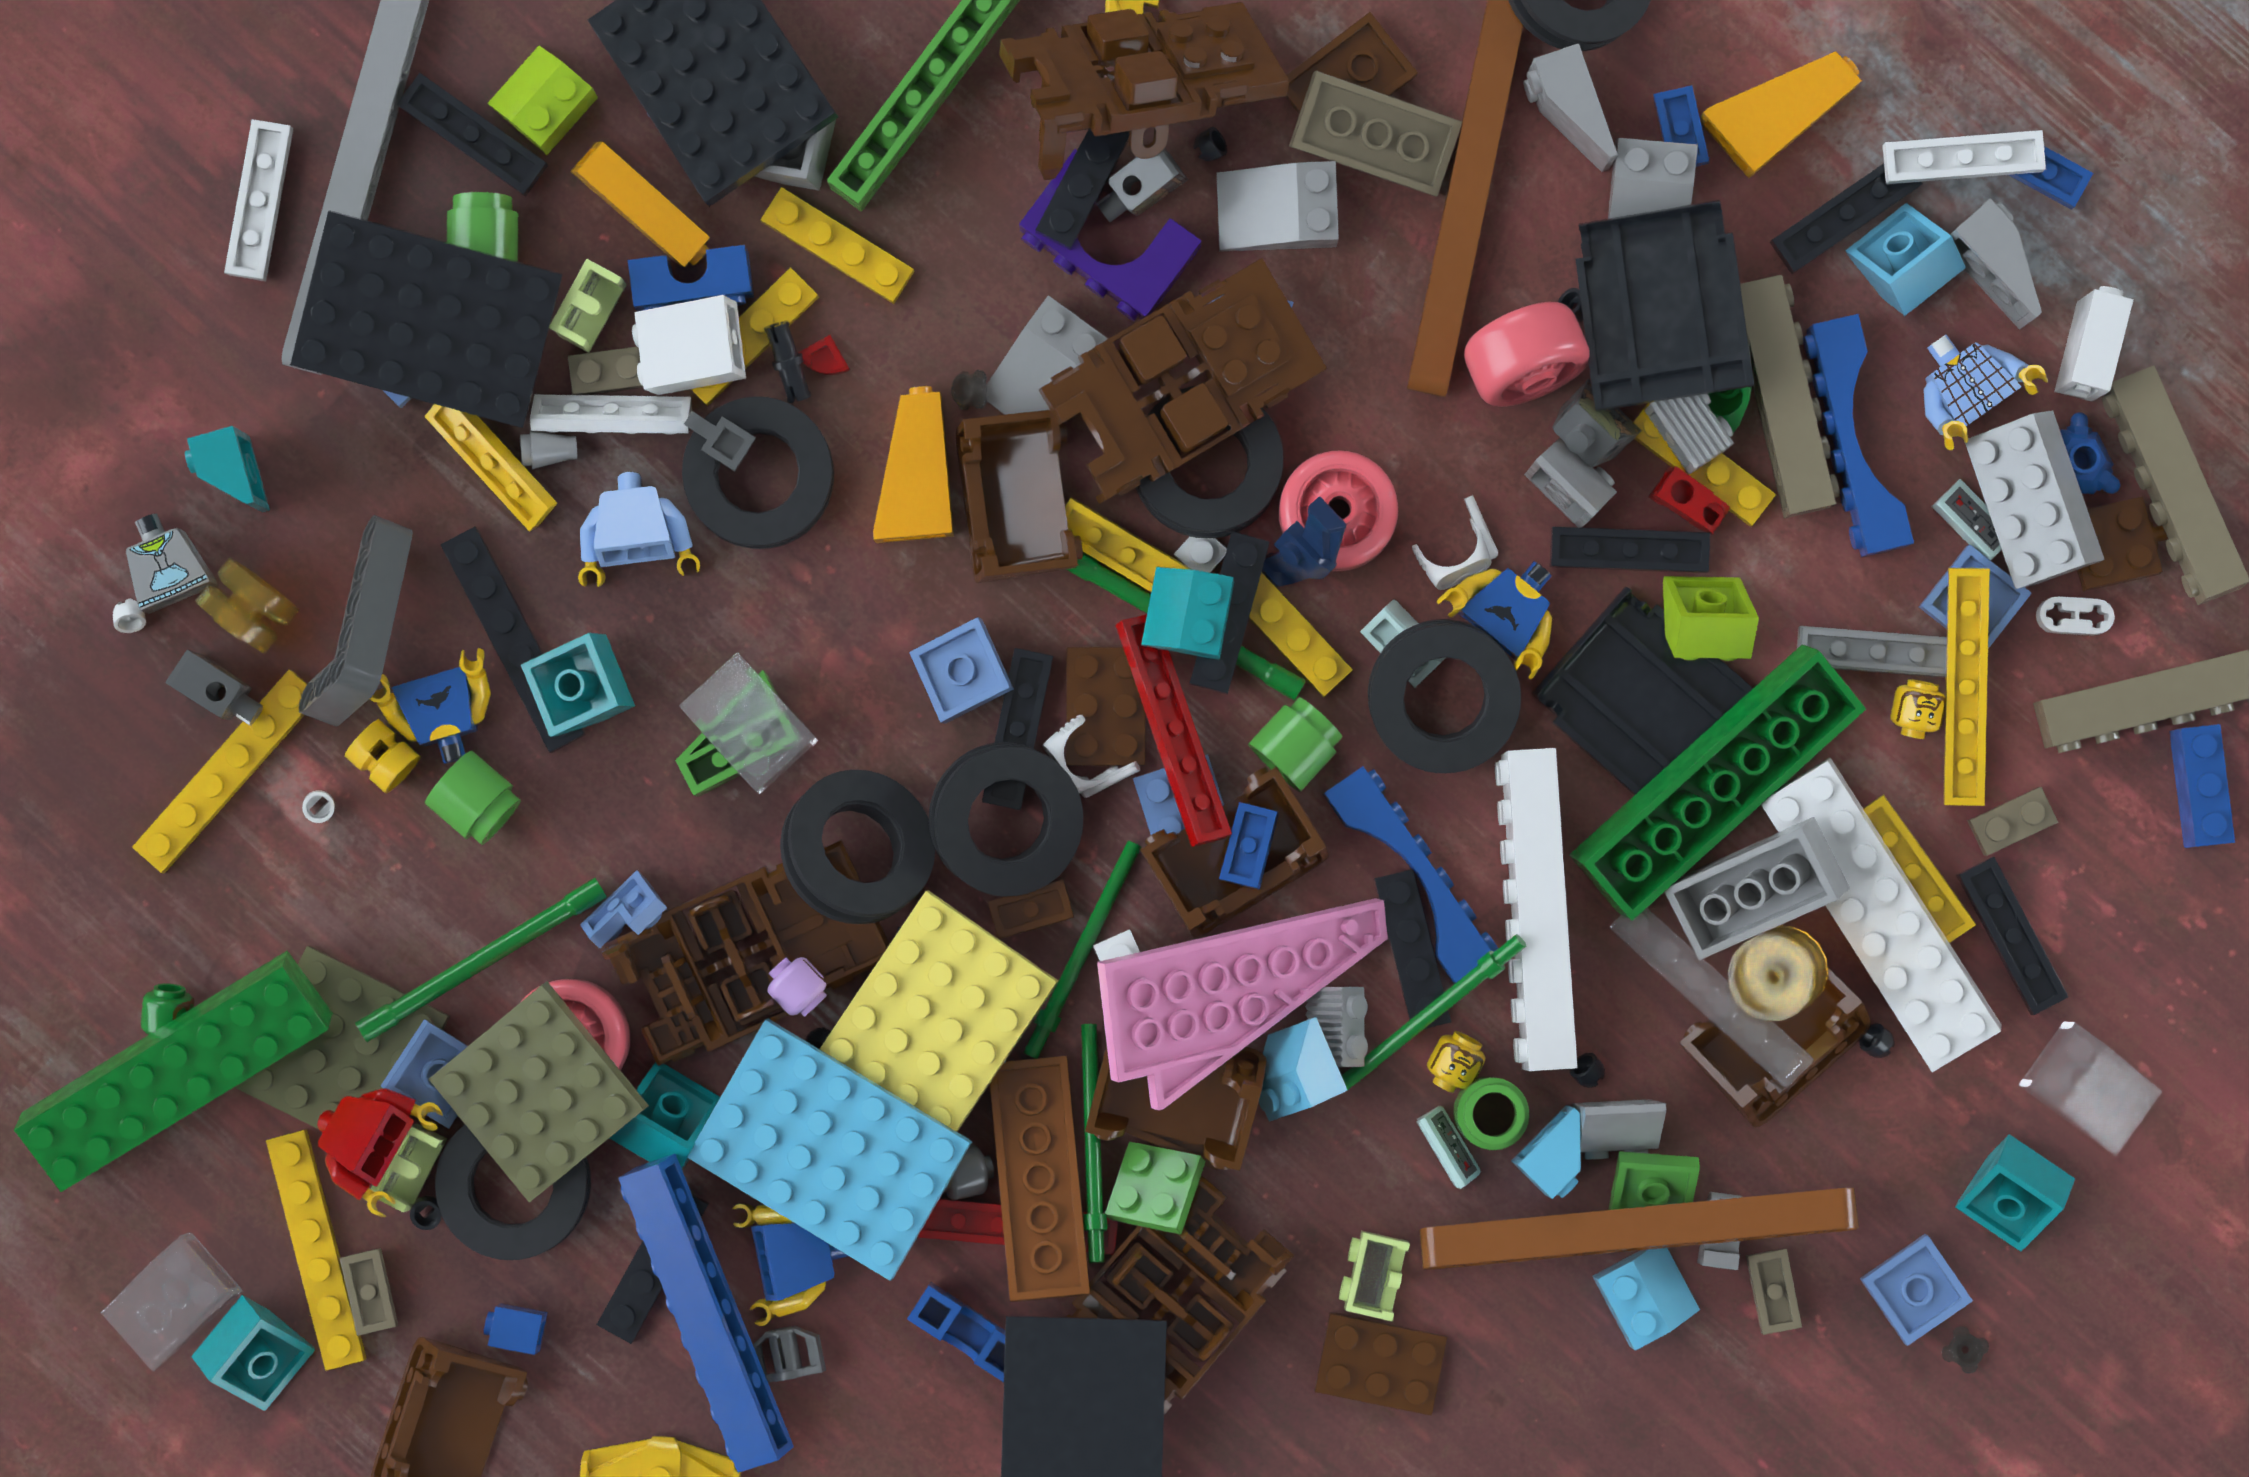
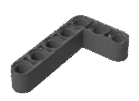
(365, 627)

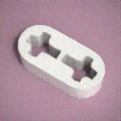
(2075, 606)

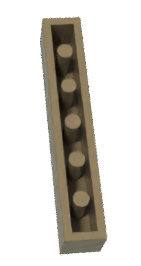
(1785, 401)
(2175, 486)
(2143, 701)

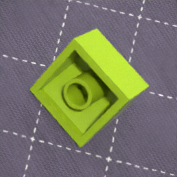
(543, 99)
(1709, 618)

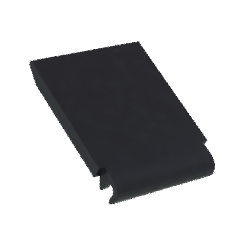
(1662, 306)
(1630, 697)
(1083, 1397)

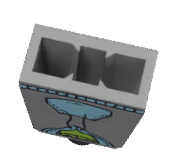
(165, 566)

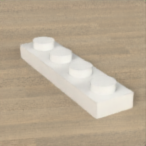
(1964, 157)
(258, 200)
(610, 414)

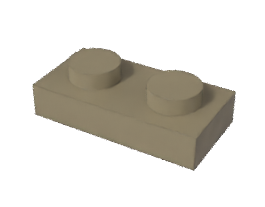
(604, 371)
(2012, 821)
(369, 1291)
(1773, 1291)

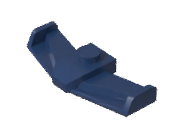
(1308, 549)

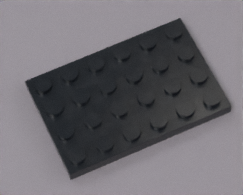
(715, 84)
(426, 319)

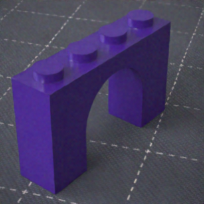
(1134, 285)

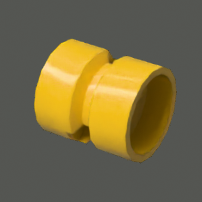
(392, 765)

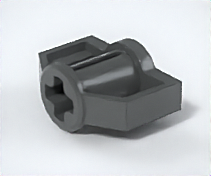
(787, 1355)

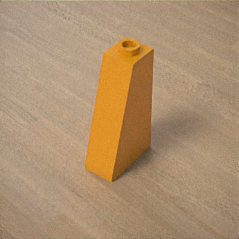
(1775, 113)
(641, 204)
(916, 477)

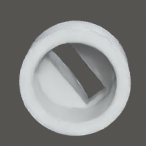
(128, 617)
(325, 811)

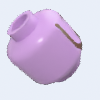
(797, 986)

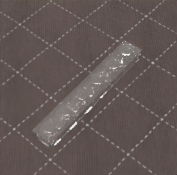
(1712, 996)

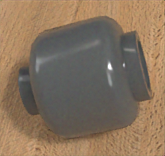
(971, 1175)

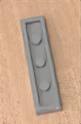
(1878, 650)

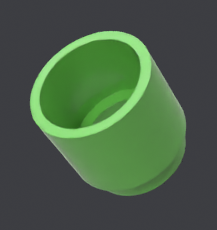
(484, 223)
(1296, 742)
(473, 798)
(1464, 1108)

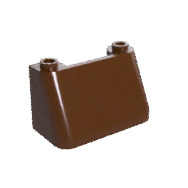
(1015, 495)
(1193, 873)
(1822, 1030)
(1210, 1114)
(446, 1412)

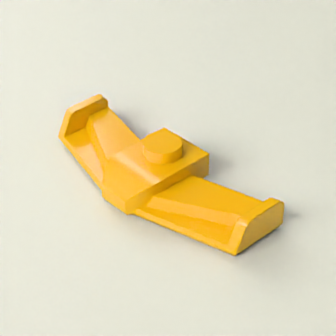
(655, 1458)

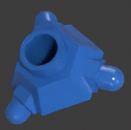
(2089, 457)

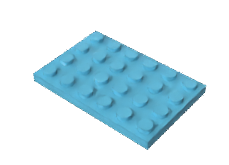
(829, 1149)

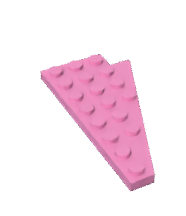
(1203, 1000)

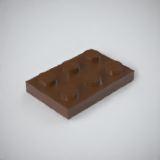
(1358, 55)
(1107, 697)
(1380, 1364)

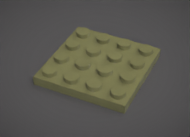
(340, 1059)
(538, 1091)

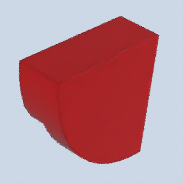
(824, 357)

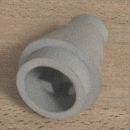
(544, 448)

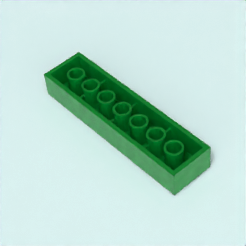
(1717, 781)
(173, 1071)

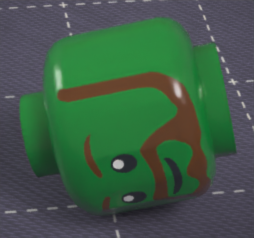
(164, 1005)

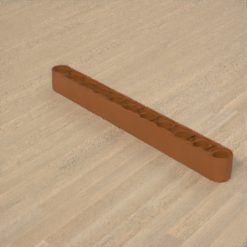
(1466, 200)
(1639, 1228)

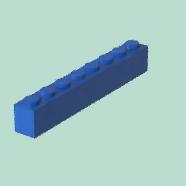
(705, 1313)

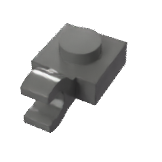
(724, 441)

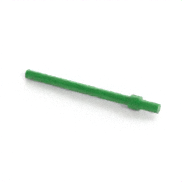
(1488, 967)
(1047, 1019)
(1094, 1221)

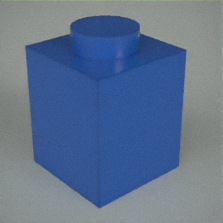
(515, 1328)

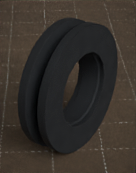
(1565, 26)
(1233, 511)
(793, 516)
(1456, 750)
(1048, 853)
(816, 877)
(492, 1237)

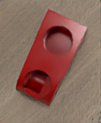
(1689, 500)

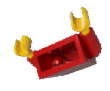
(365, 1137)

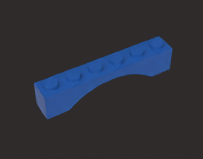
(1876, 515)
(1364, 808)

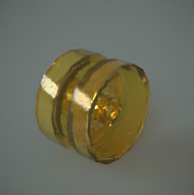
(244, 609)
(1755, 979)

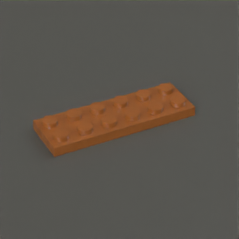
(1039, 1180)

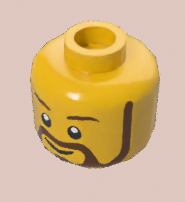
(1918, 708)
(1456, 1061)

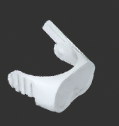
(1478, 562)
(1055, 749)

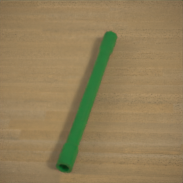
(1270, 673)
(391, 1014)

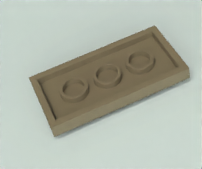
(1375, 133)

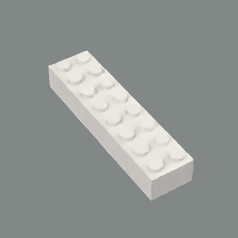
(1537, 909)
(1889, 921)

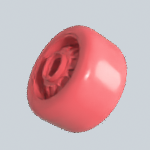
(1526, 354)
(1359, 484)
(599, 1015)

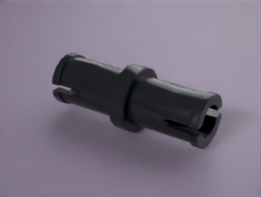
(787, 361)

